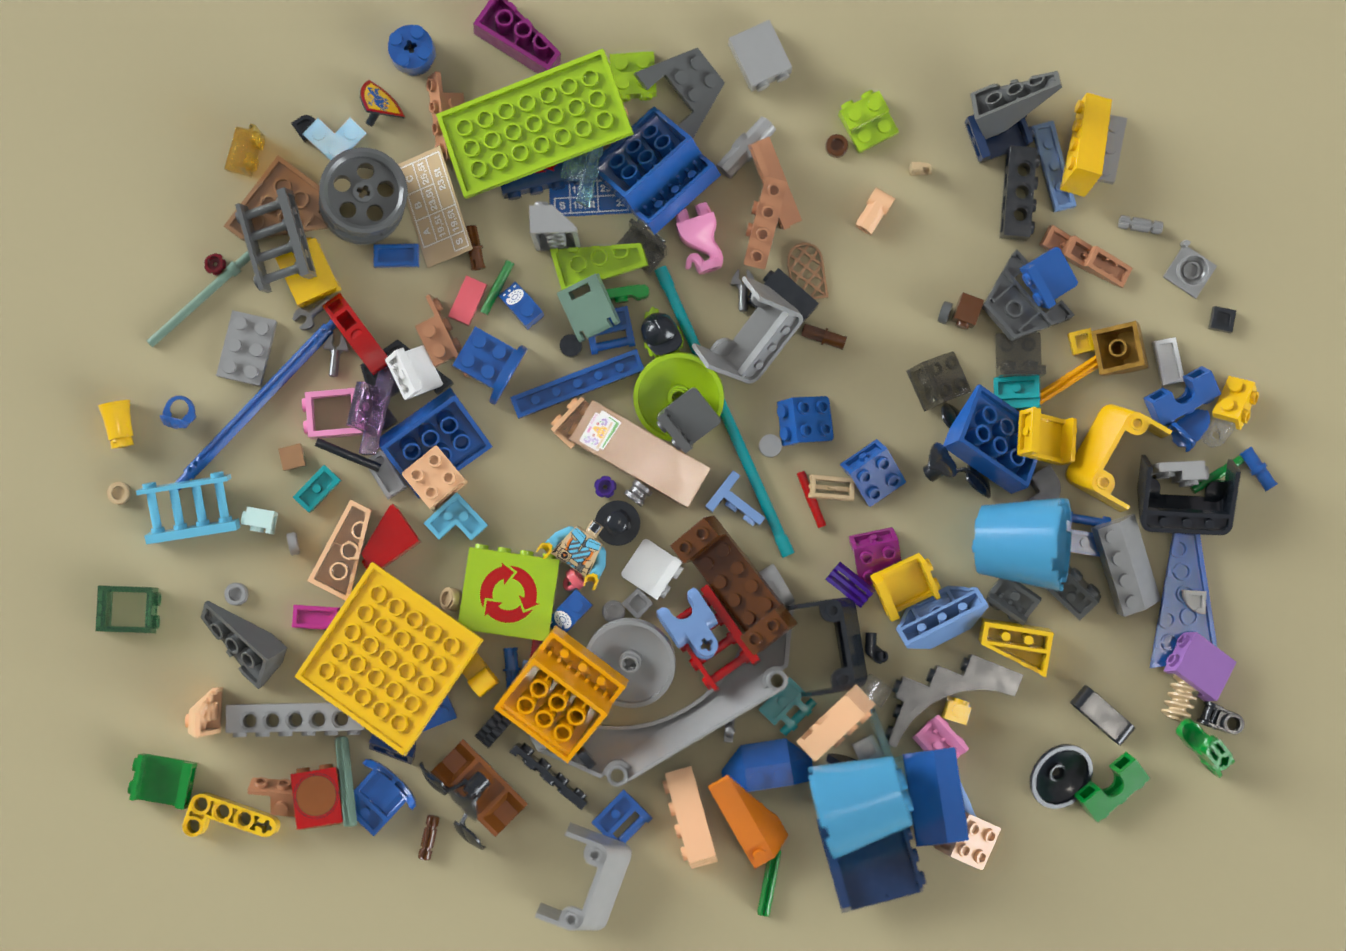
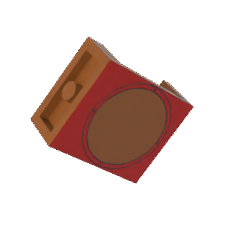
(316, 797)

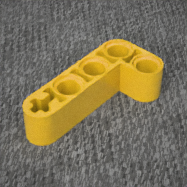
(480, 676)
(233, 819)

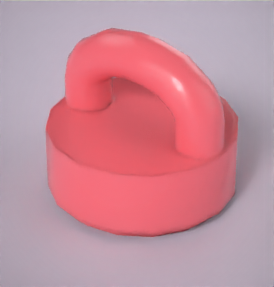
(575, 578)

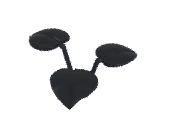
(942, 464)
(473, 790)

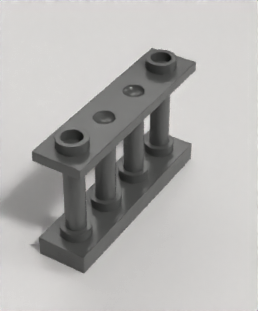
(297, 244)

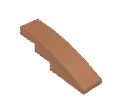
(1087, 257)

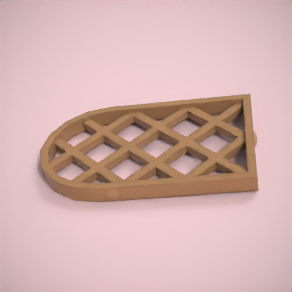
(814, 273)

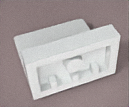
(413, 371)

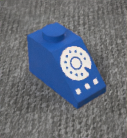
(521, 305)
(570, 611)

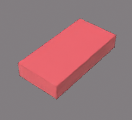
(467, 300)

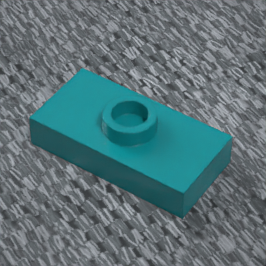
(317, 488)

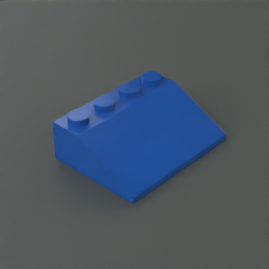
(438, 423)
(988, 440)

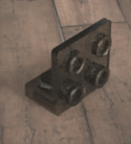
(653, 245)
(1018, 356)
(938, 380)

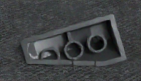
(1001, 107)
(251, 646)

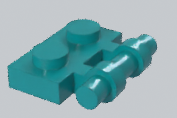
(779, 704)

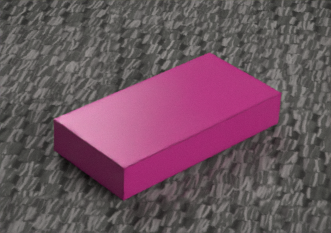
(313, 616)

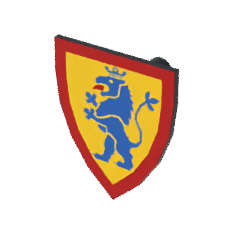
(378, 102)

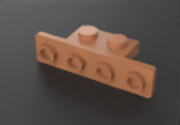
(438, 103)
(764, 223)
(437, 336)
(279, 791)

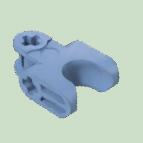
(694, 628)

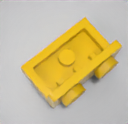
(1236, 401)

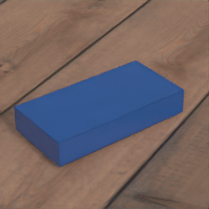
(396, 255)

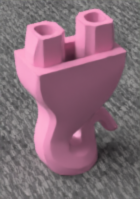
(699, 235)

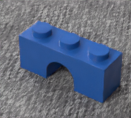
(1199, 390)

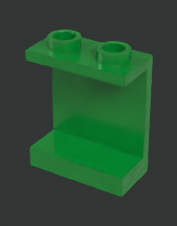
(162, 780)

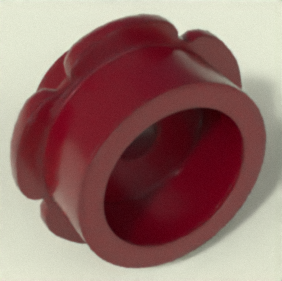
(210, 260)

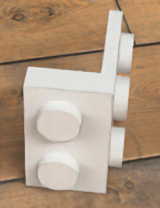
(652, 569)

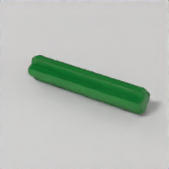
(768, 886)

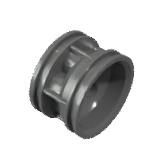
(360, 228)

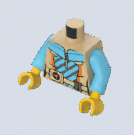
(579, 550)

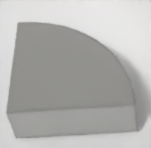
(1195, 600)

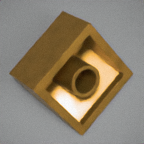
(1120, 349)

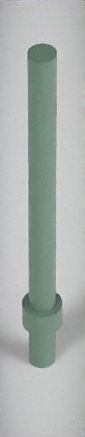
(233, 269)

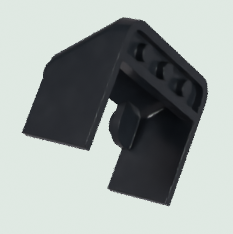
(1188, 514)
(853, 667)

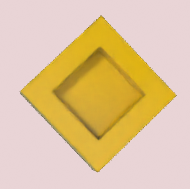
(1081, 341)

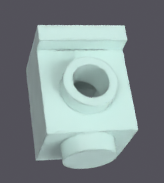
(260, 519)

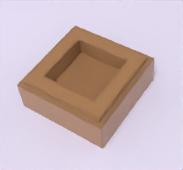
(292, 457)

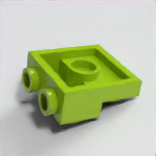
(623, 68)
(868, 120)

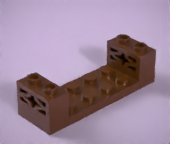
(735, 583)

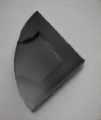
(838, 758)

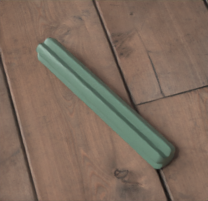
(345, 781)

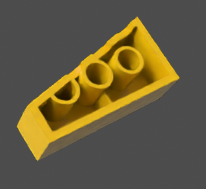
(1087, 145)

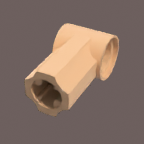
(876, 207)

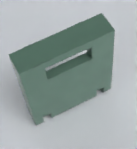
(589, 311)

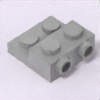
(1185, 473)

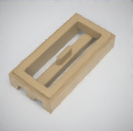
(813, 486)

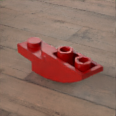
(356, 333)

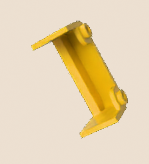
(1097, 447)

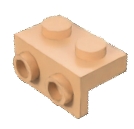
(562, 424)

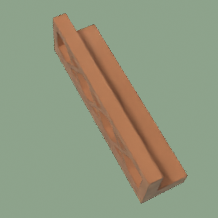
(769, 165)

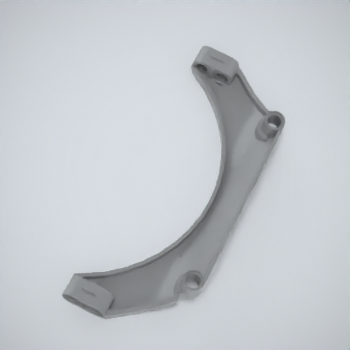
(648, 744)

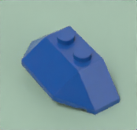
(768, 765)

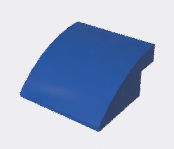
(656, 170)

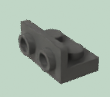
(1077, 594)

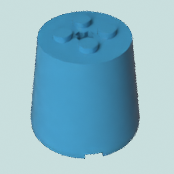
(1024, 542)
(860, 802)

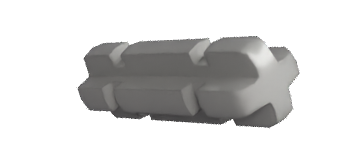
(1140, 224)

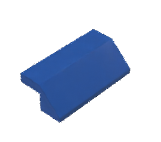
(936, 797)

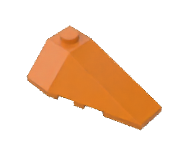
(753, 824)

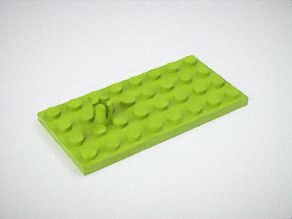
(534, 124)

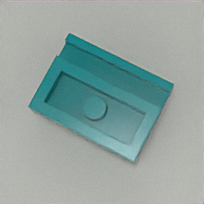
(1019, 391)

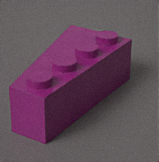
(515, 36)

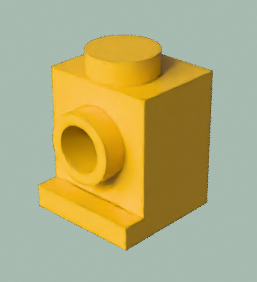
(956, 710)

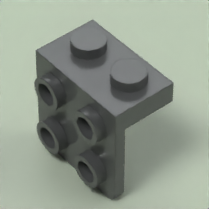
(688, 419)

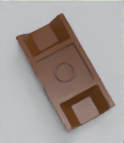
(497, 803)

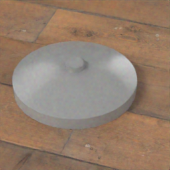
(640, 655)

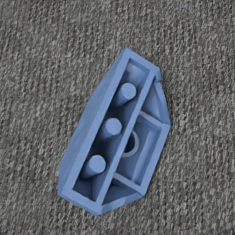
(940, 620)

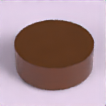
(836, 145)

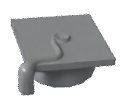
(1189, 270)

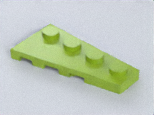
(608, 261)

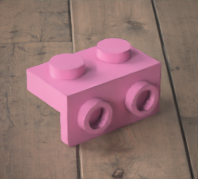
(938, 735)

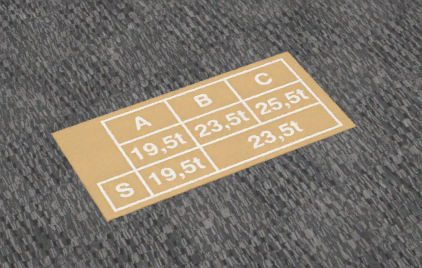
(434, 208)

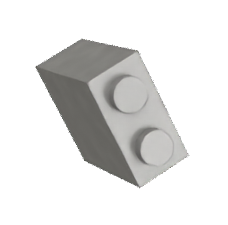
(760, 56)

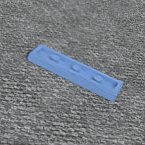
(1052, 165)

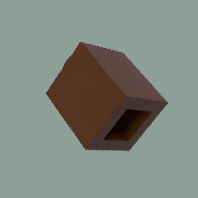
(967, 311)

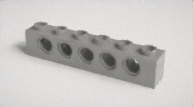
(237, 714)

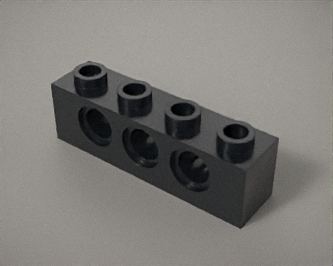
(1029, 159)

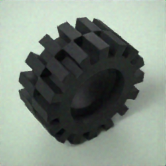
(492, 729)

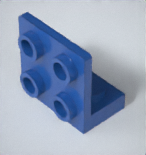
(874, 472)

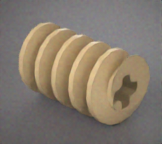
(1180, 700)

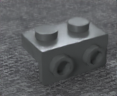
(1013, 600)

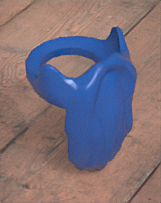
(176, 423)
(1190, 429)

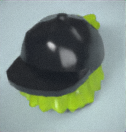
(660, 333)

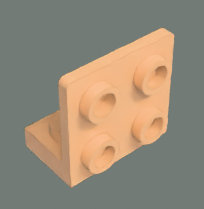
(434, 478)
(978, 847)

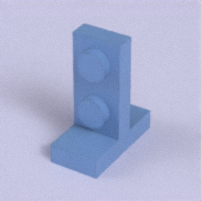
(733, 502)

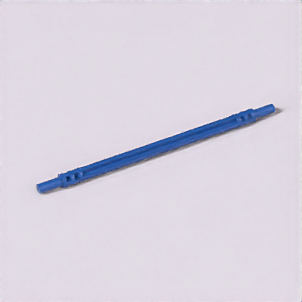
(257, 402)

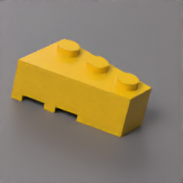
(1023, 644)

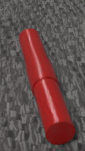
(812, 502)

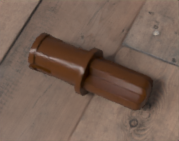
(475, 254)
(824, 336)

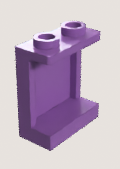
(1200, 665)

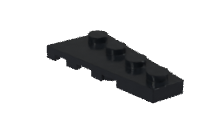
(575, 796)

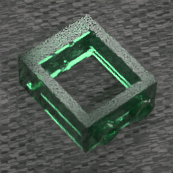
(104, 609)

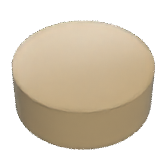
(119, 493)

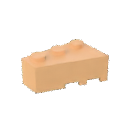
(836, 722)

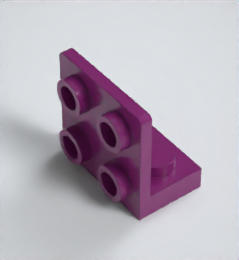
(874, 551)

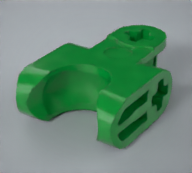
(1209, 749)

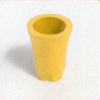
(118, 423)

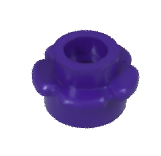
(611, 486)

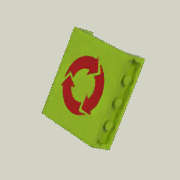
(508, 592)

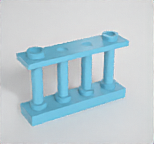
(180, 529)

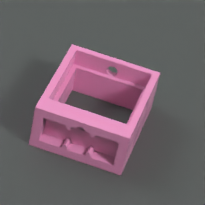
(308, 407)

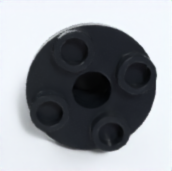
(619, 523)

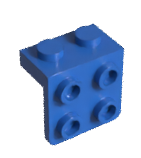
(1048, 277)
(805, 420)

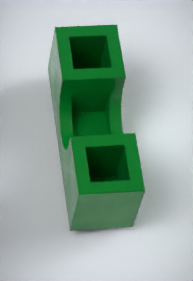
(1127, 779)

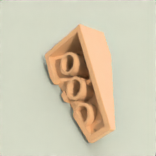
(206, 714)

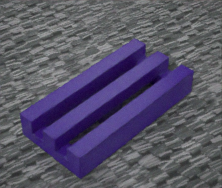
(848, 586)

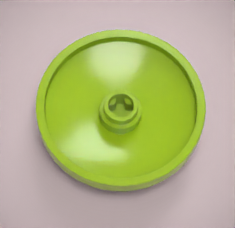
(668, 379)

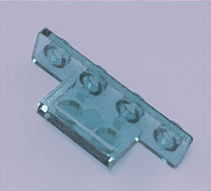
(583, 169)

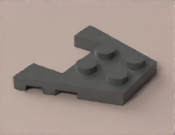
(692, 80)
(1014, 308)

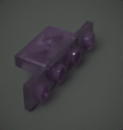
(369, 410)

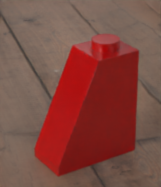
(390, 539)

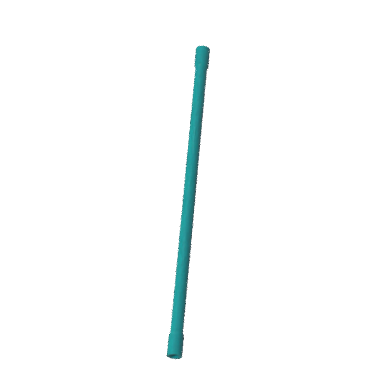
(781, 538)

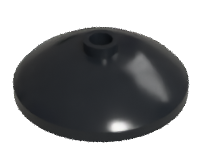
(1060, 775)

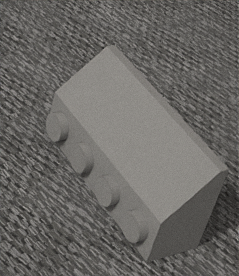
(551, 228)
(1126, 565)

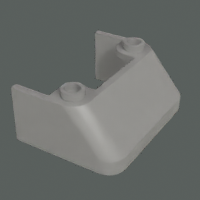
(758, 340)
(612, 862)

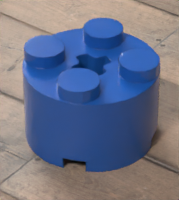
(399, 50)

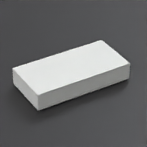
(1168, 361)

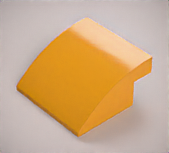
(561, 694)

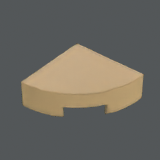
(920, 168)

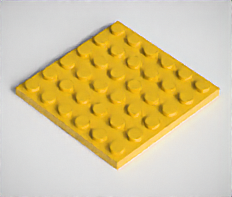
(389, 658)

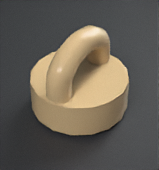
(450, 599)

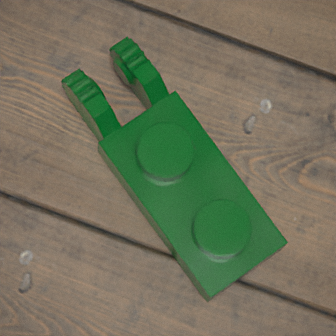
(622, 294)

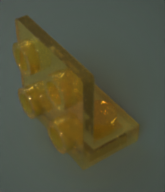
(245, 150)

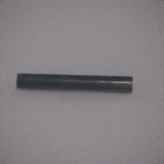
(351, 456)

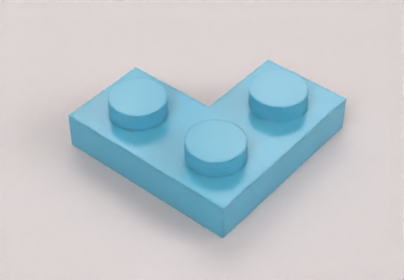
(334, 143)
(456, 512)

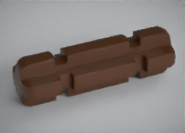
(428, 837)

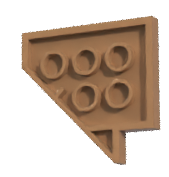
(277, 176)

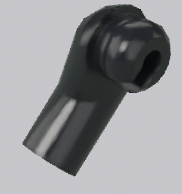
(873, 651)

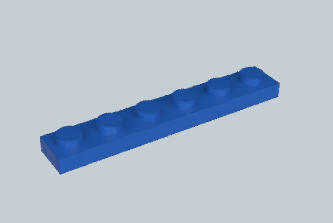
(577, 383)

